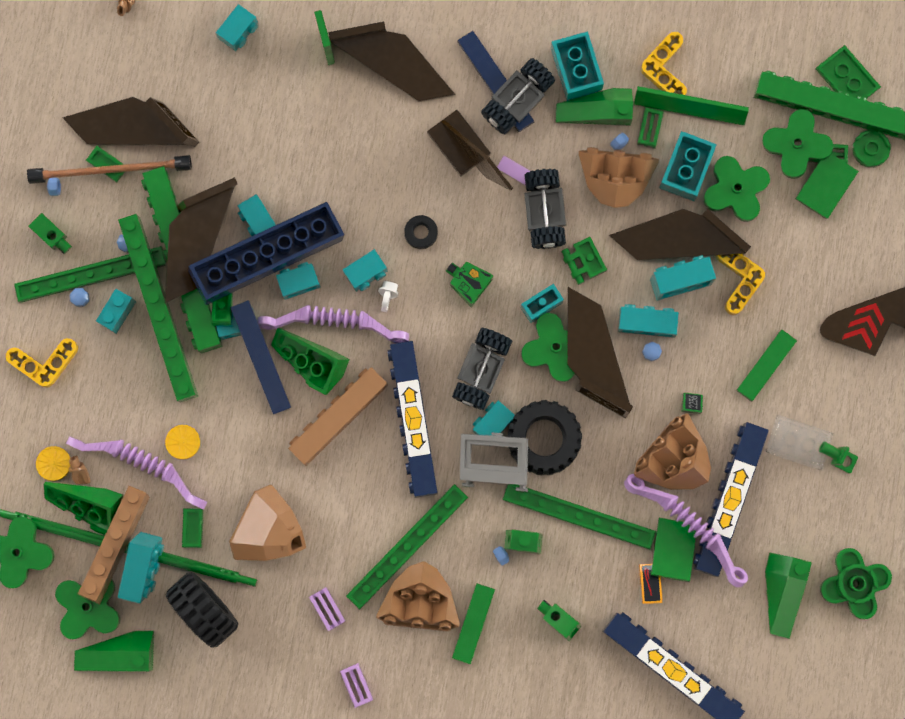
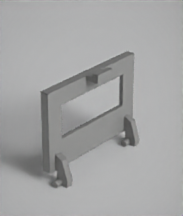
(494, 473)

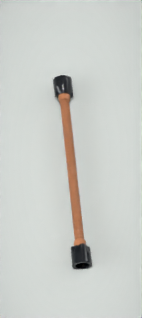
(38, 175)

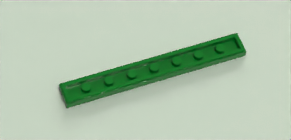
(81, 276)
(580, 516)
(406, 547)

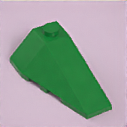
(603, 108)
(315, 363)
(89, 504)
(785, 584)
(122, 653)

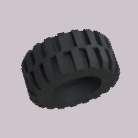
(566, 422)
(201, 609)

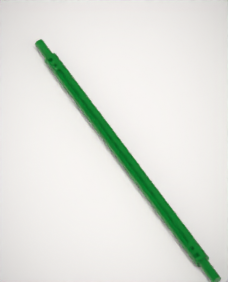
(165, 558)

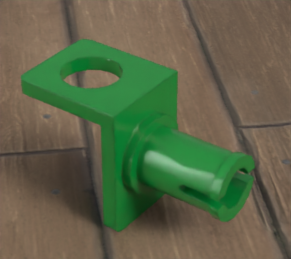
(838, 455)

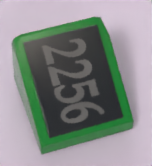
(692, 403)

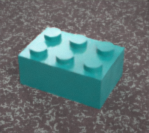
(577, 65)
(687, 166)
(682, 277)
(140, 567)

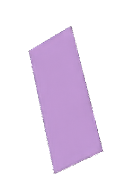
(513, 169)

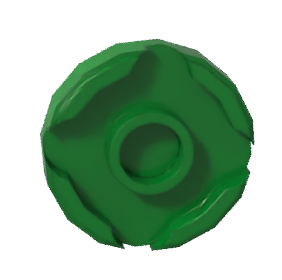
(871, 148)

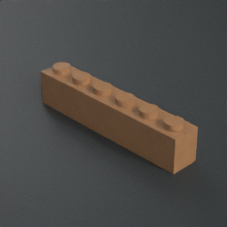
(338, 416)
(114, 545)

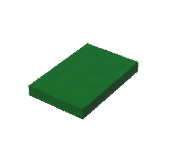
(324, 37)
(847, 74)
(826, 185)
(673, 550)

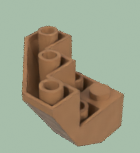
(616, 176)
(676, 457)
(267, 528)
(420, 600)

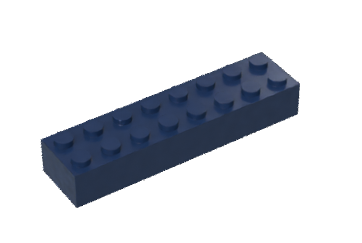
(266, 253)

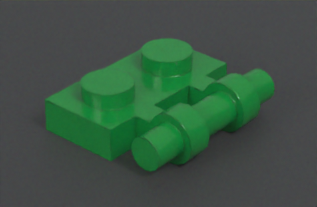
(589, 257)

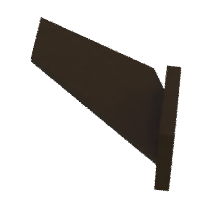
(392, 58)
(131, 123)
(465, 148)
(194, 235)
(681, 236)
(593, 355)

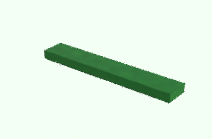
(691, 105)

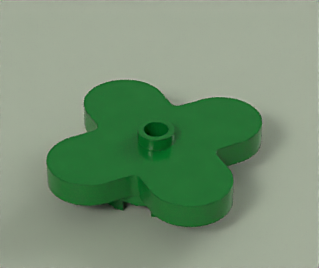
(794, 157)
(723, 194)
(541, 352)
(32, 553)
(869, 578)
(78, 620)

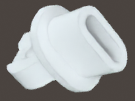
(388, 291)

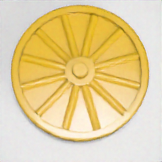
(182, 442)
(53, 463)

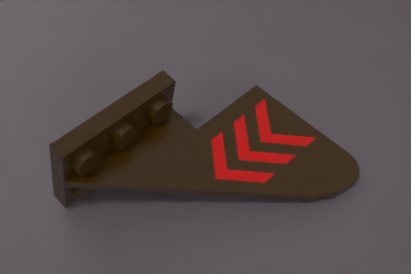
(866, 323)

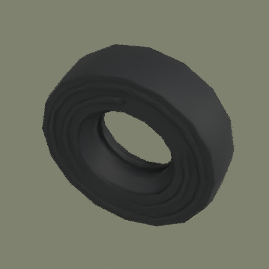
(425, 221)

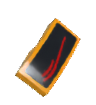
(650, 585)

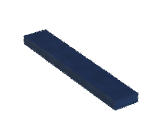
(487, 69)
(260, 357)

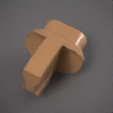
(124, 6)
(79, 472)

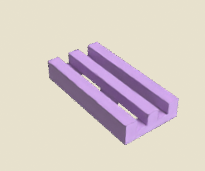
(335, 623)
(350, 669)

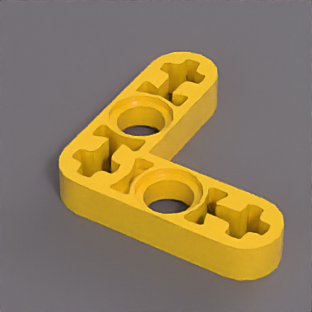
(659, 63)
(745, 273)
(41, 370)

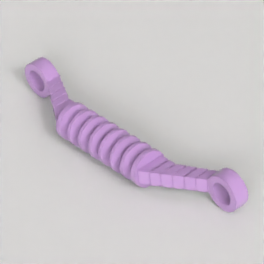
(305, 314)
(168, 473)
(714, 543)

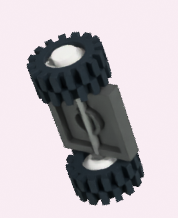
(518, 96)
(545, 208)
(481, 368)

